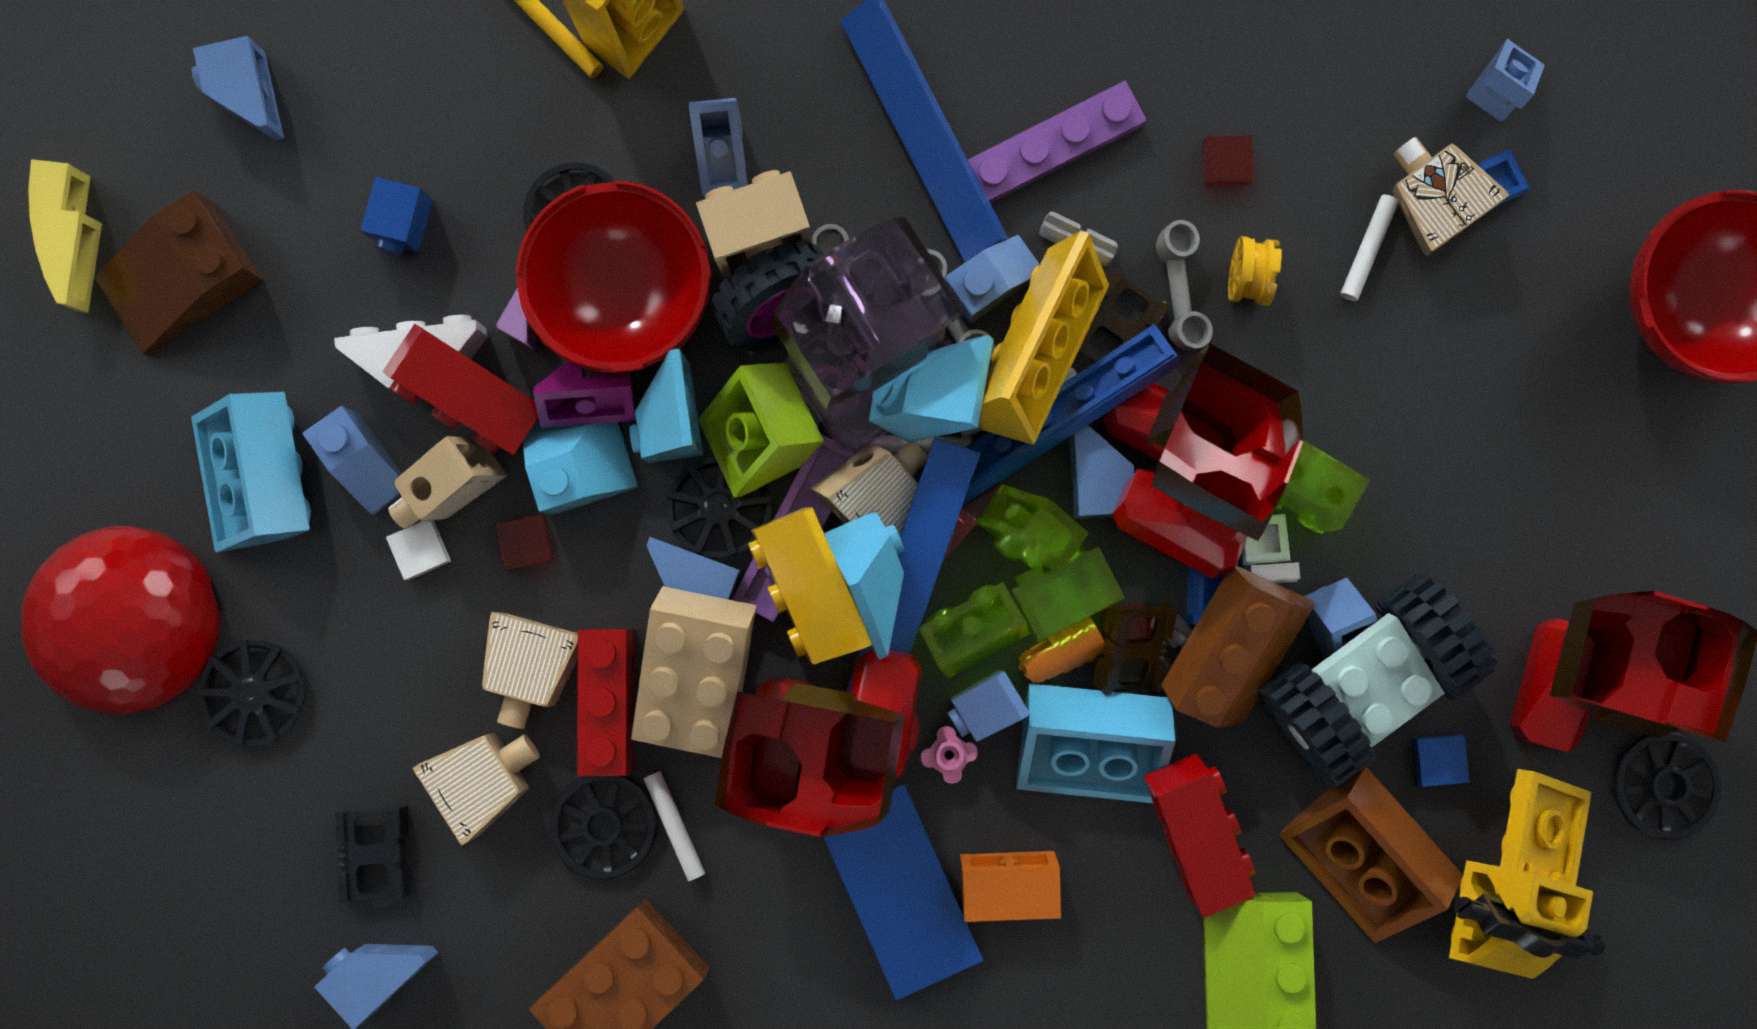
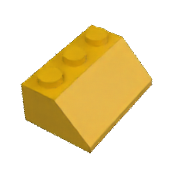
(809, 587)

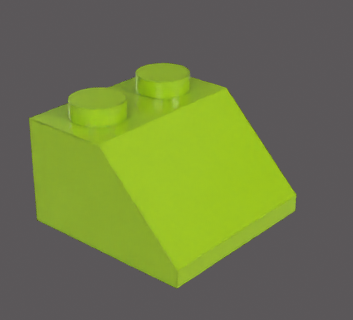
(759, 427)

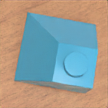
(937, 393)
(668, 414)
(577, 465)
(872, 573)

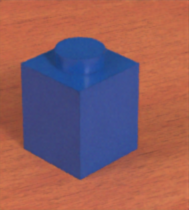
(396, 216)

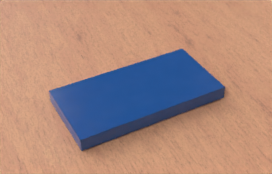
(904, 899)

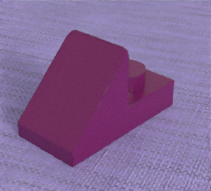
(577, 399)

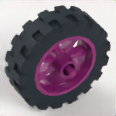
(752, 295)

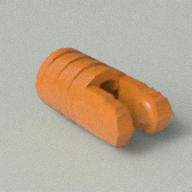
(1062, 651)

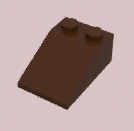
(177, 271)

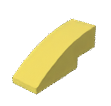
(62, 233)

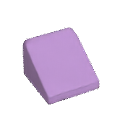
(515, 325)

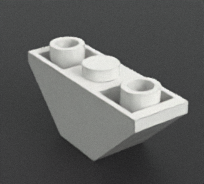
(375, 349)

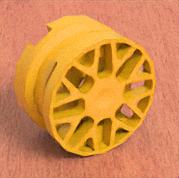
(1254, 270)

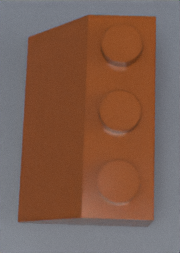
(1235, 648)
(1373, 857)

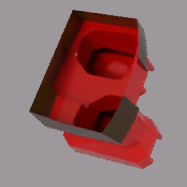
(1222, 458)
(1635, 665)
(820, 754)

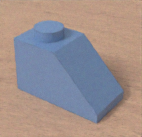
(240, 82)
(991, 277)
(355, 458)
(1096, 474)
(693, 572)
(1338, 616)
(987, 706)
(369, 976)

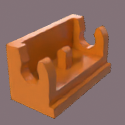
(1010, 886)

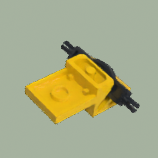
(1529, 907)

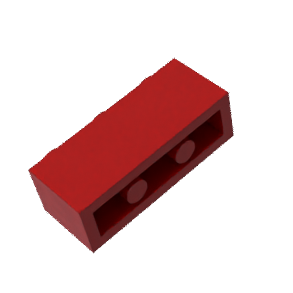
(461, 391)
(606, 702)
(1201, 834)

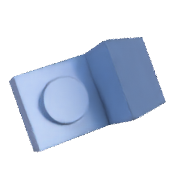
(1506, 81)
(718, 143)

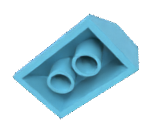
(250, 470)
(1093, 742)

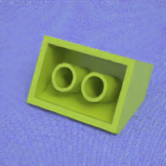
(1261, 964)

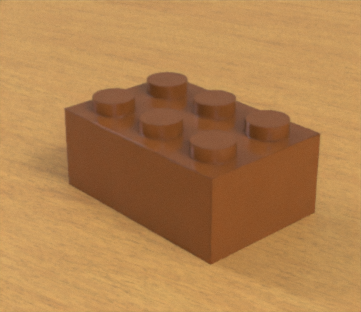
(625, 979)

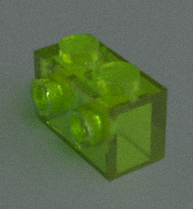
(1322, 490)
(1031, 529)
(1063, 598)
(974, 629)

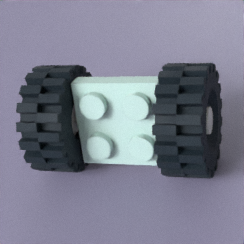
(1378, 679)

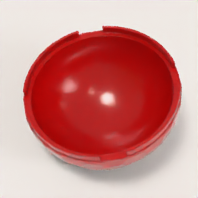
(613, 276)
(1699, 288)
(120, 620)

